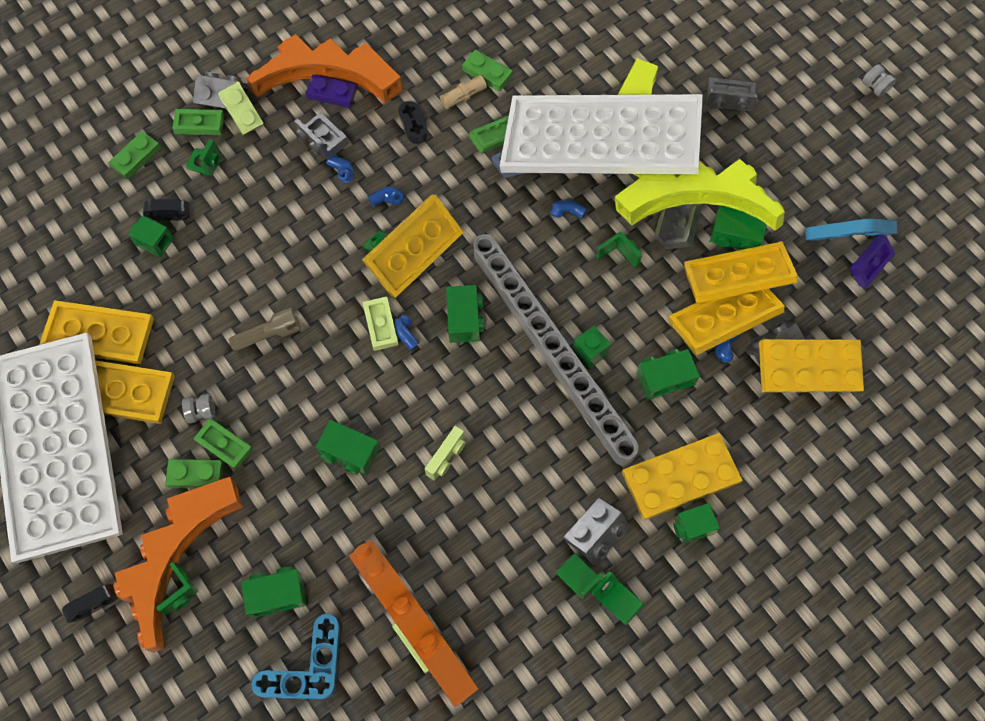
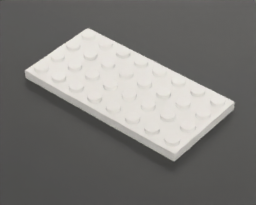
(603, 134)
(55, 450)

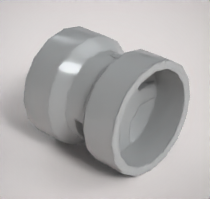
(879, 80)
(198, 408)

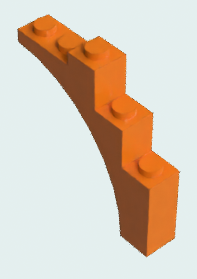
(328, 60)
(148, 582)
(413, 623)

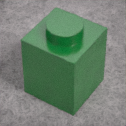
(151, 236)
(591, 347)
(695, 524)

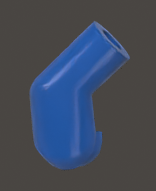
(344, 168)
(388, 195)
(567, 206)
(401, 326)
(724, 350)

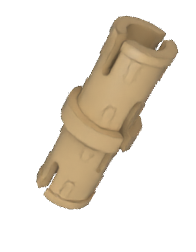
(463, 91)

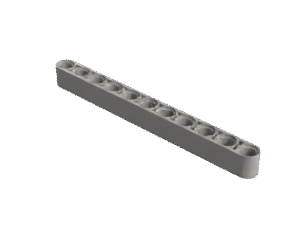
(556, 357)

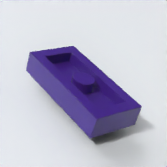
(331, 91)
(872, 260)

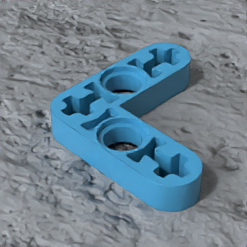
(866, 227)
(317, 670)

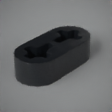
(417, 121)
(166, 209)
(89, 603)

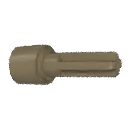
(281, 324)

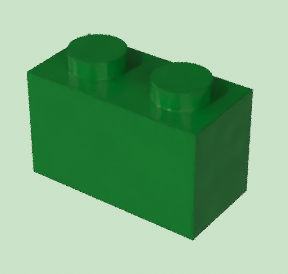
(736, 229)
(463, 313)
(667, 373)
(347, 448)
(273, 592)

